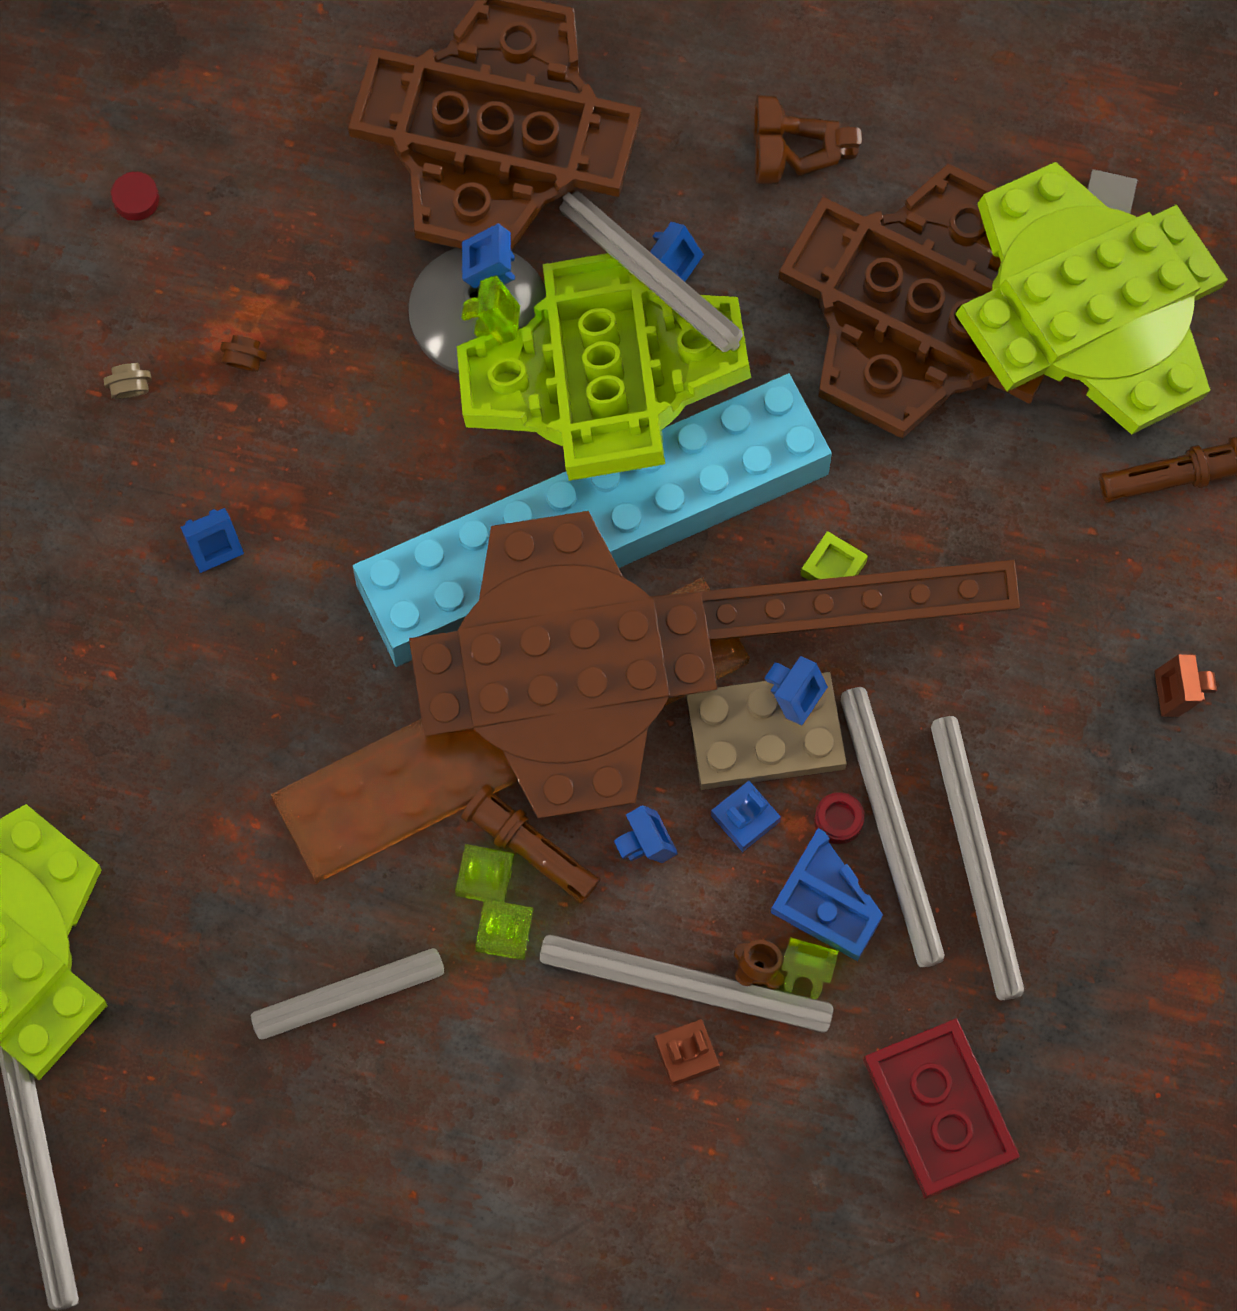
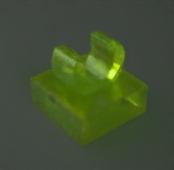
(496, 311)
(484, 874)
(504, 929)
(808, 961)

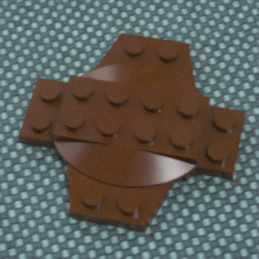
(495, 121)
(893, 300)
(563, 664)

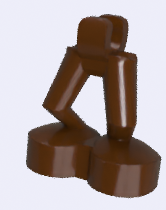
(773, 152)

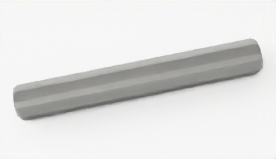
(347, 993)

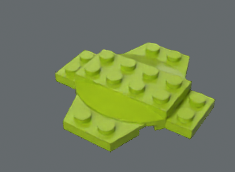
(1092, 297)
(597, 368)
(41, 898)

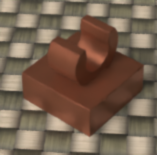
(1181, 685)
(686, 1052)

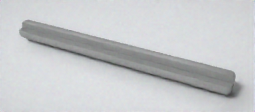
(651, 272)
(892, 827)
(977, 858)
(686, 983)
(39, 1184)

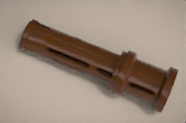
(1195, 467)
(514, 832)

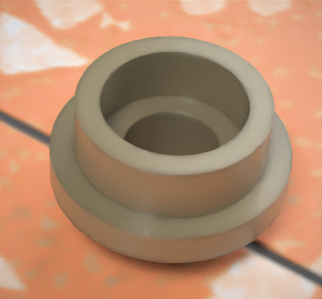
(127, 381)

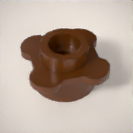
(763, 955)

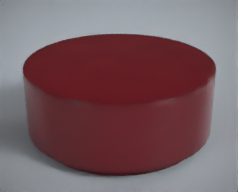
(135, 196)
(839, 817)

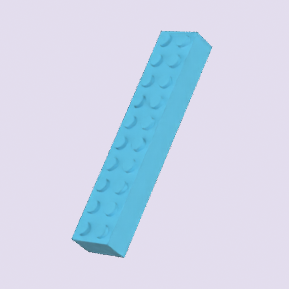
(711, 472)

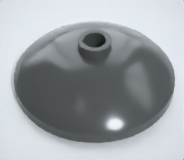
(439, 300)

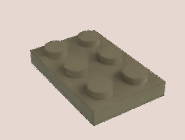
(746, 737)

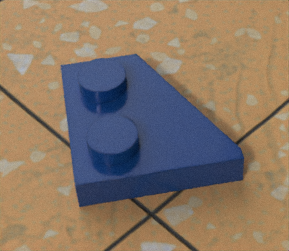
(827, 900)

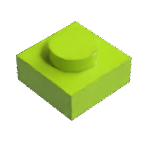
(833, 559)

